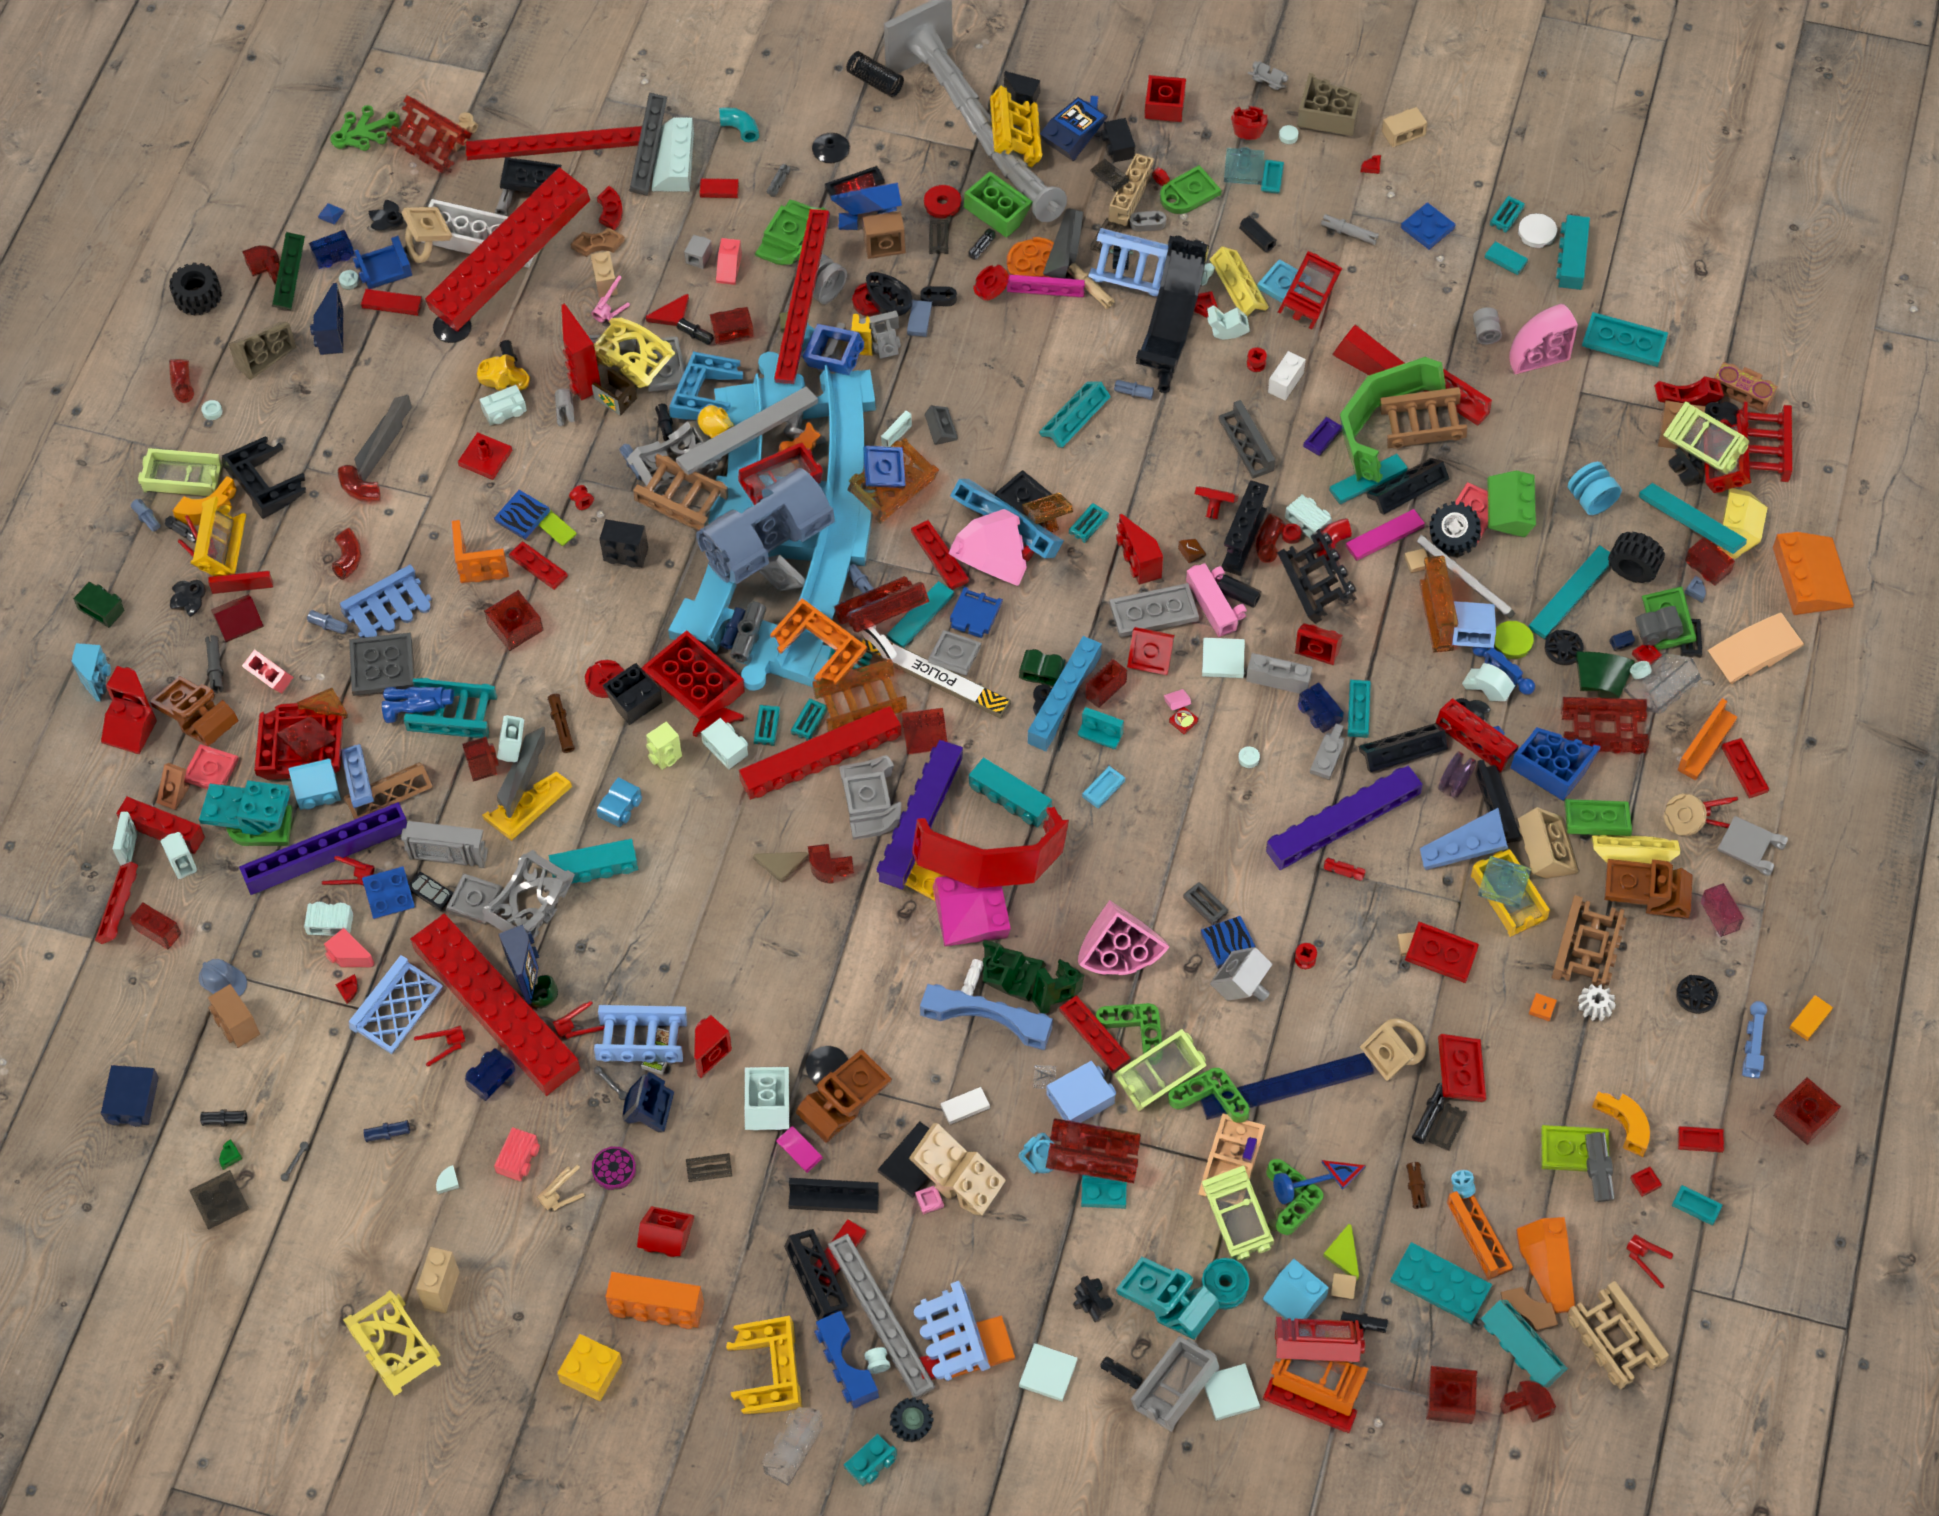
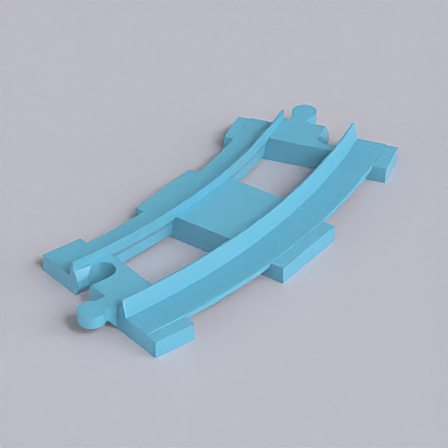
(828, 550)

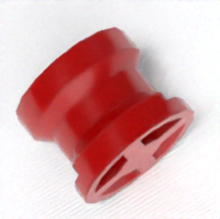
(1253, 363)
(581, 497)
(1304, 961)

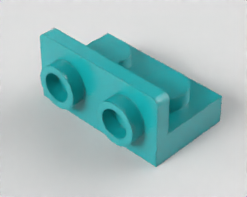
(1101, 728)
(1103, 1193)
(871, 1460)

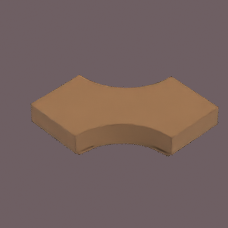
(588, 243)
(1538, 1314)

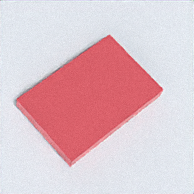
(1478, 500)

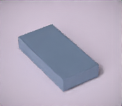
(919, 318)

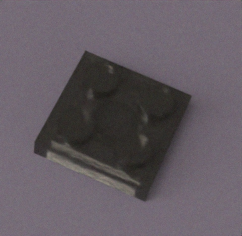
(219, 1199)

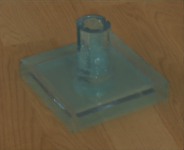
(1244, 166)
(1504, 882)

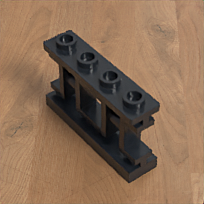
(1245, 527)
(1303, 583)

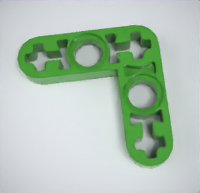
(1139, 1019)
(1211, 1087)
(1301, 1199)

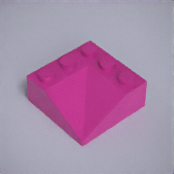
(970, 912)

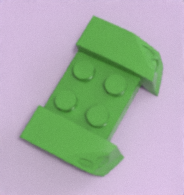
(785, 234)

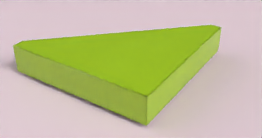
(1343, 1252)

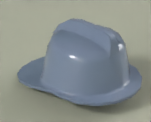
(218, 974)

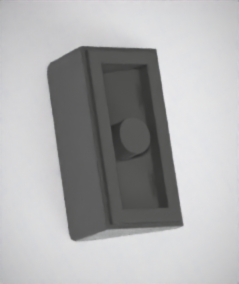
(940, 424)

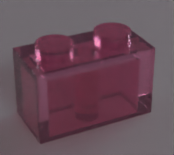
(1722, 910)

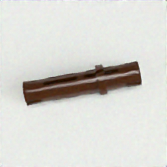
(559, 715)

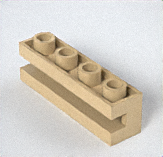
(1129, 195)

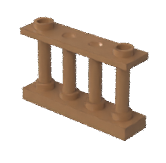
(1418, 401)
(680, 511)

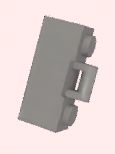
(1278, 673)

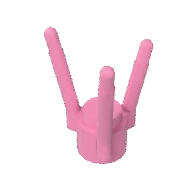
(602, 310)

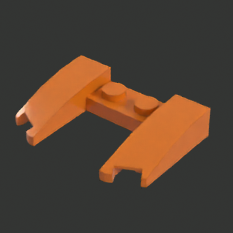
(847, 647)

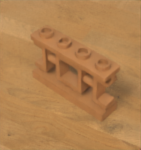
(1572, 939)

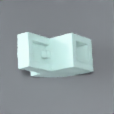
(1228, 325)
(1491, 681)

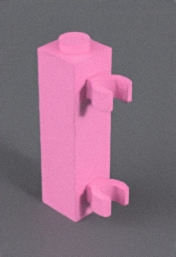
(1212, 600)

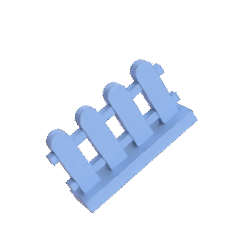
(959, 1341)

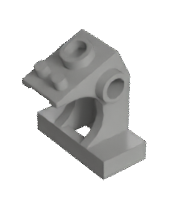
(884, 337)

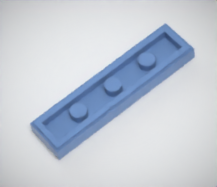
(357, 775)

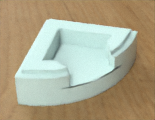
(447, 1180)

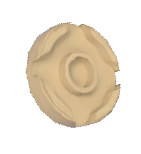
(1685, 814)

